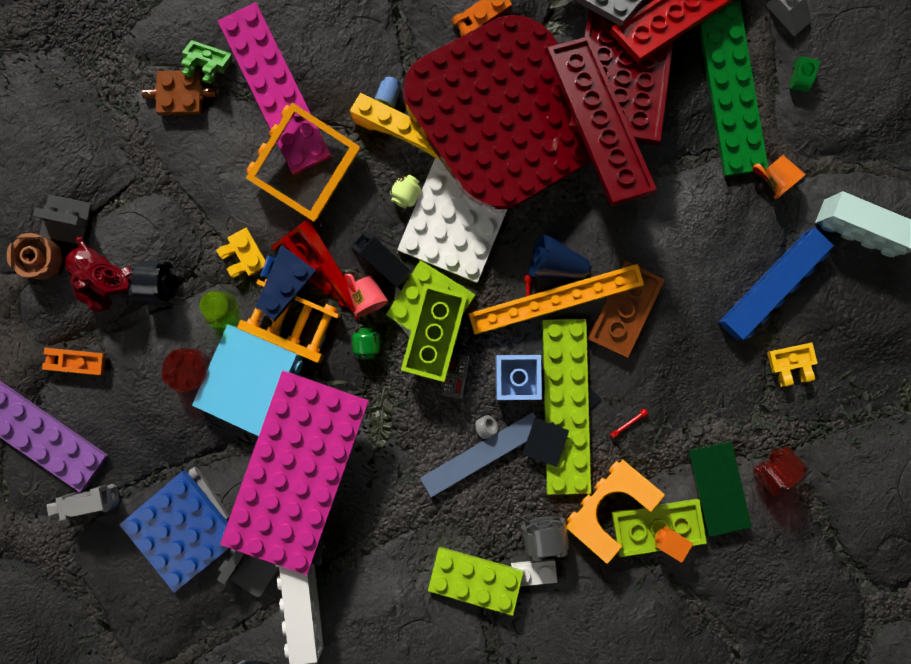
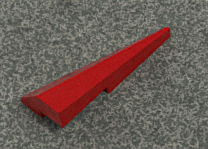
(309, 247)

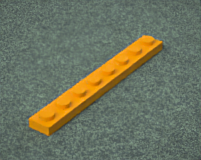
(556, 299)

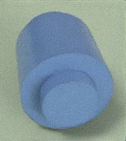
(388, 91)

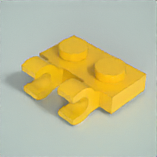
(247, 252)
(790, 358)

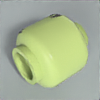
(405, 191)

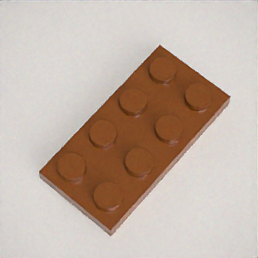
(625, 315)

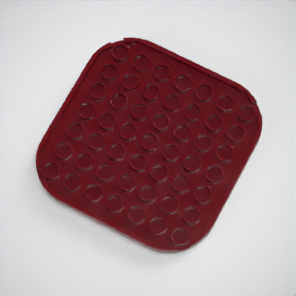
(496, 112)

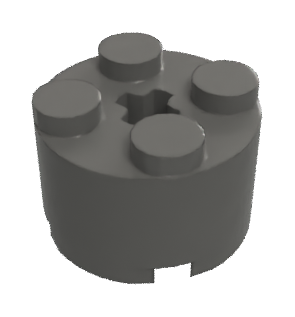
(545, 538)

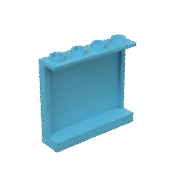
(244, 378)

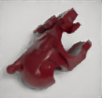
(96, 277)

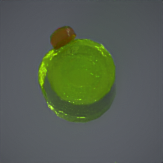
(219, 308)

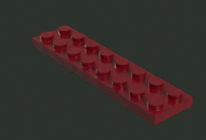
(601, 121)

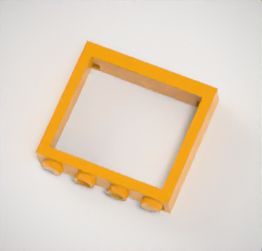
(266, 149)

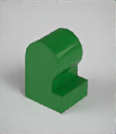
(804, 73)

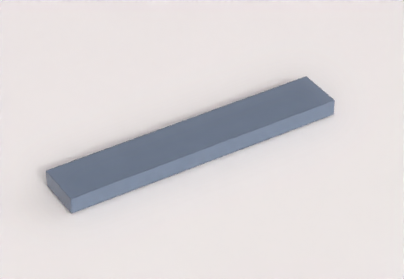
(478, 456)

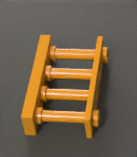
(292, 342)

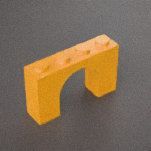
(621, 480)

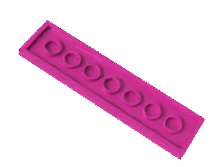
(273, 86)

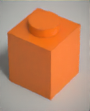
(672, 543)

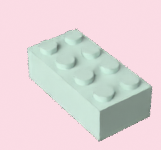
(866, 223)

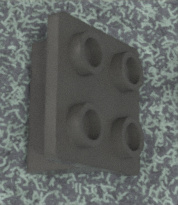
(64, 218)

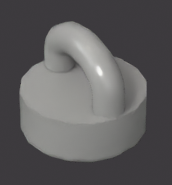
(486, 427)

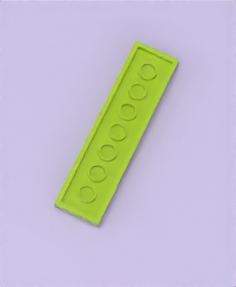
(567, 403)

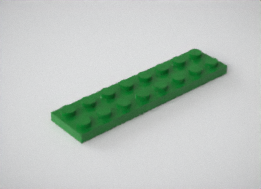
(732, 91)

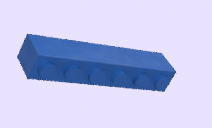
(776, 284)

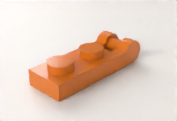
(480, 14)
(74, 361)

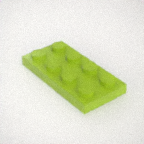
(638, 526)
(476, 580)

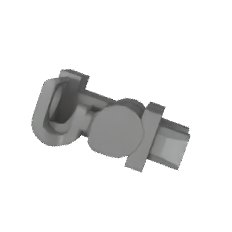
(86, 502)

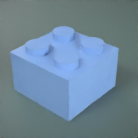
(518, 377)

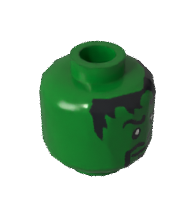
(366, 343)

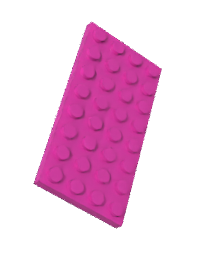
(294, 472)

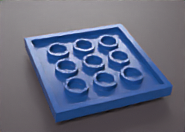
(178, 530)

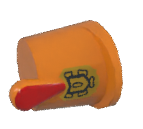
(780, 175)

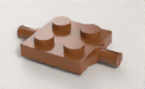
(179, 93)

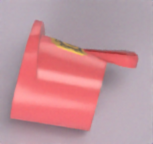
(365, 294)

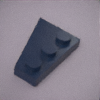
(283, 284)

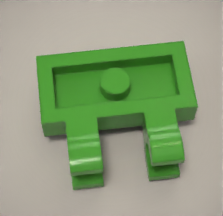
(206, 56)

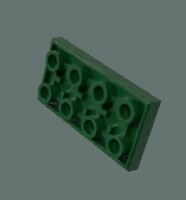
(719, 488)

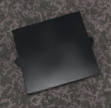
(545, 442)

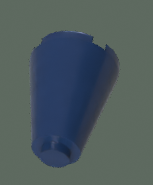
(557, 261)

